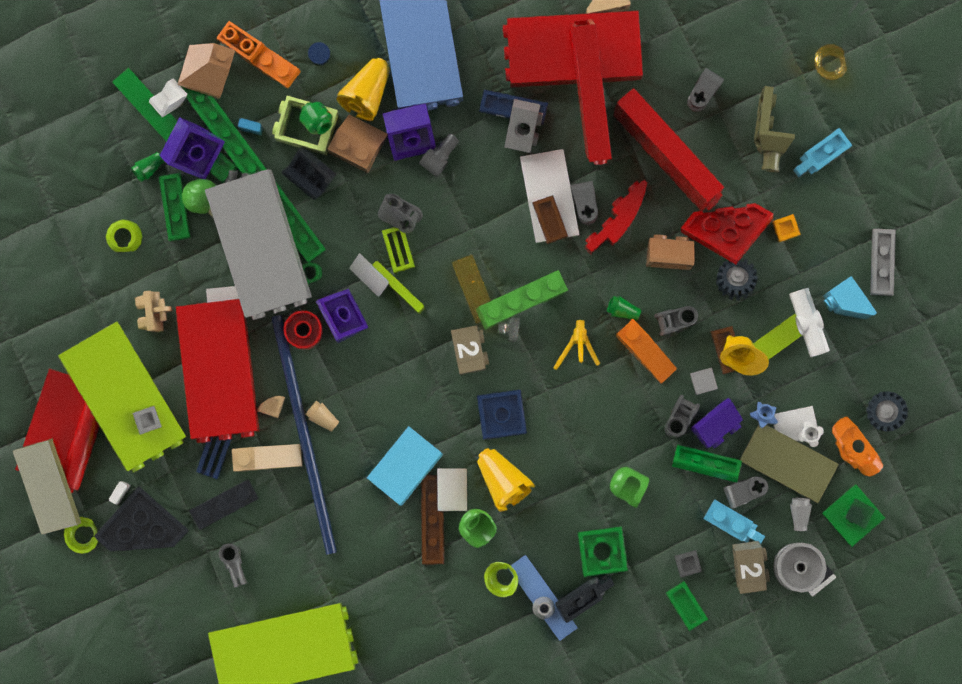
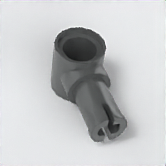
(436, 159)
(233, 565)

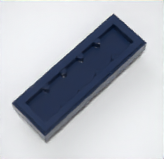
(501, 104)

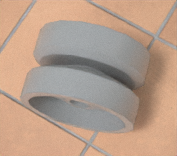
(786, 567)

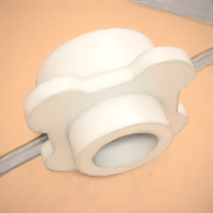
(804, 435)

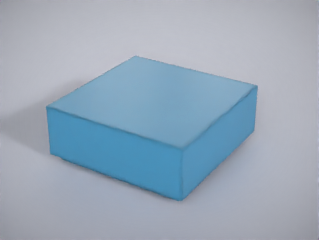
(250, 126)

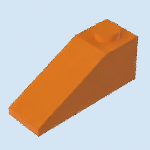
(646, 351)

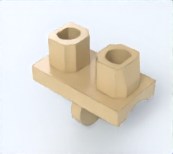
(154, 310)

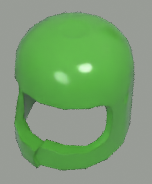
(629, 485)

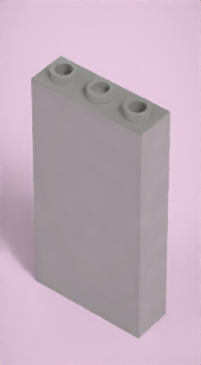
(258, 244)

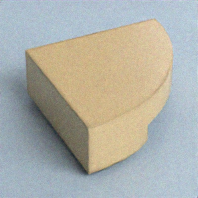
(272, 406)

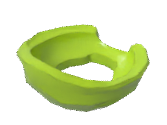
(136, 236)
(69, 535)
(492, 583)

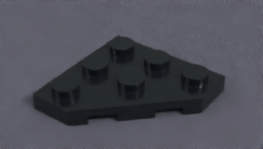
(140, 526)

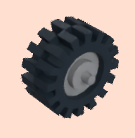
(736, 279)
(887, 411)

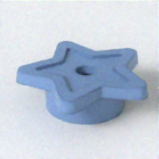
(764, 409)

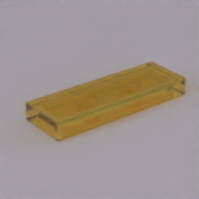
(471, 284)

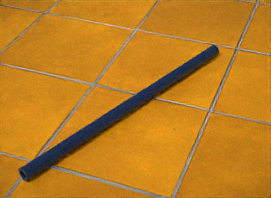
(304, 436)

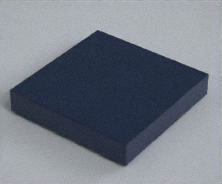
(501, 414)

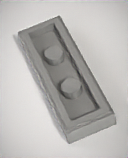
(882, 262)

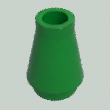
(146, 167)
(623, 309)

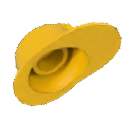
(743, 356)

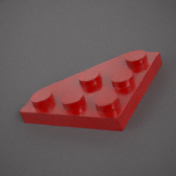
(728, 229)

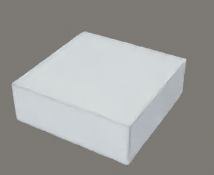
(119, 492)

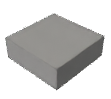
(703, 381)
(146, 420)

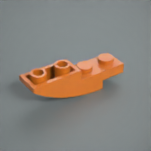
(258, 55)

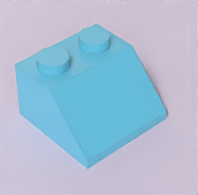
(849, 300)

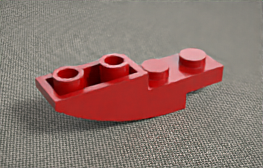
(625, 212)

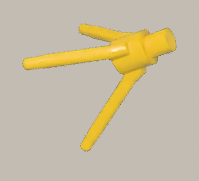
(579, 337)

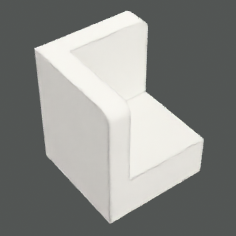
(169, 99)

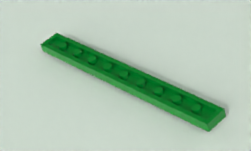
(248, 162)

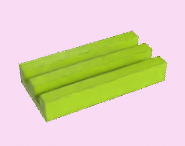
(403, 267)

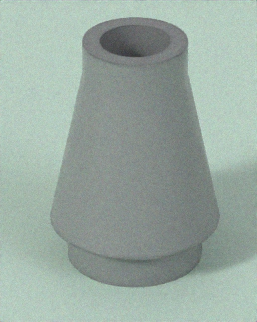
(800, 513)
(540, 601)

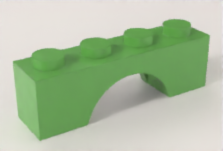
(521, 299)

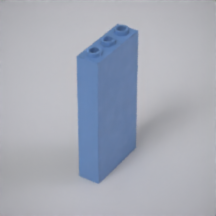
(421, 53)

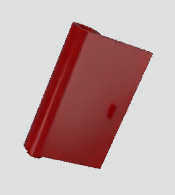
(68, 421)

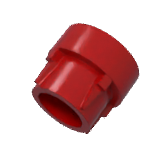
(315, 330)

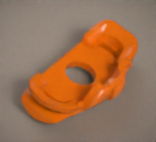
(846, 433)

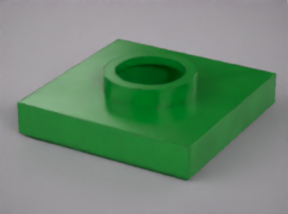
(836, 512)
(614, 563)

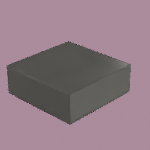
(688, 563)

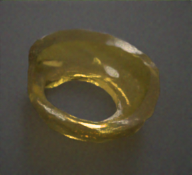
(833, 50)

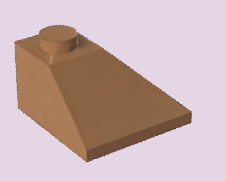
(206, 68)

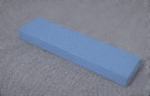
(536, 587)

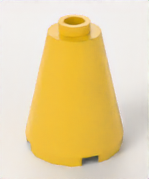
(365, 90)
(503, 479)

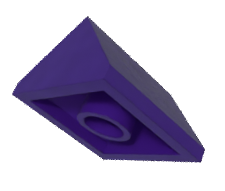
(342, 315)

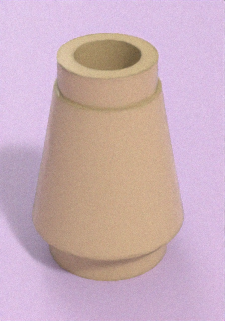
(322, 416)

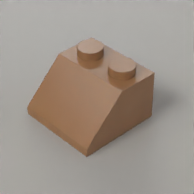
(357, 143)
(670, 253)

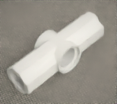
(809, 322)

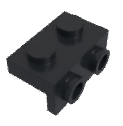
(309, 173)

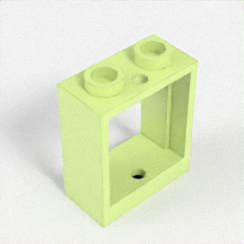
(280, 127)

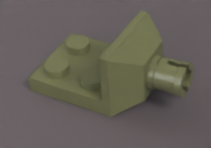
(769, 143)

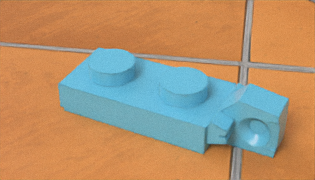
(823, 153)
(732, 522)

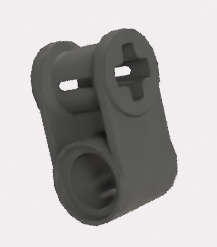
(705, 88)
(585, 198)
(397, 213)
(675, 320)
(681, 415)
(742, 492)

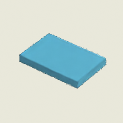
(405, 466)

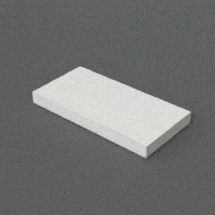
(546, 176)

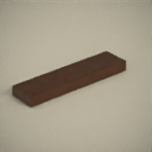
(431, 522)

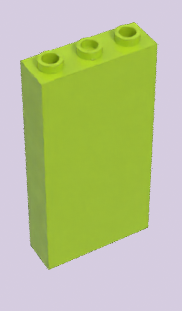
(115, 387)
(285, 648)

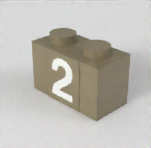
(468, 350)
(749, 567)

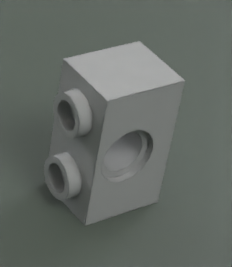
(516, 136)

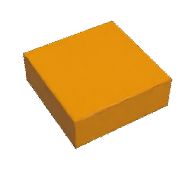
(786, 228)

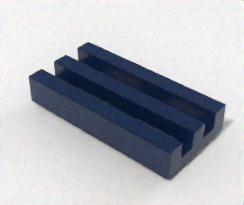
(221, 460)

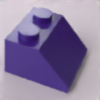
(409, 131)
(191, 149)
(717, 423)

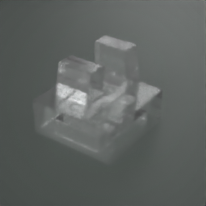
(510, 329)

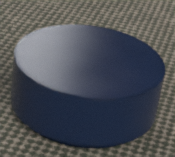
(319, 53)

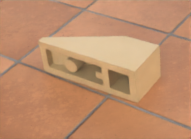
(266, 457)

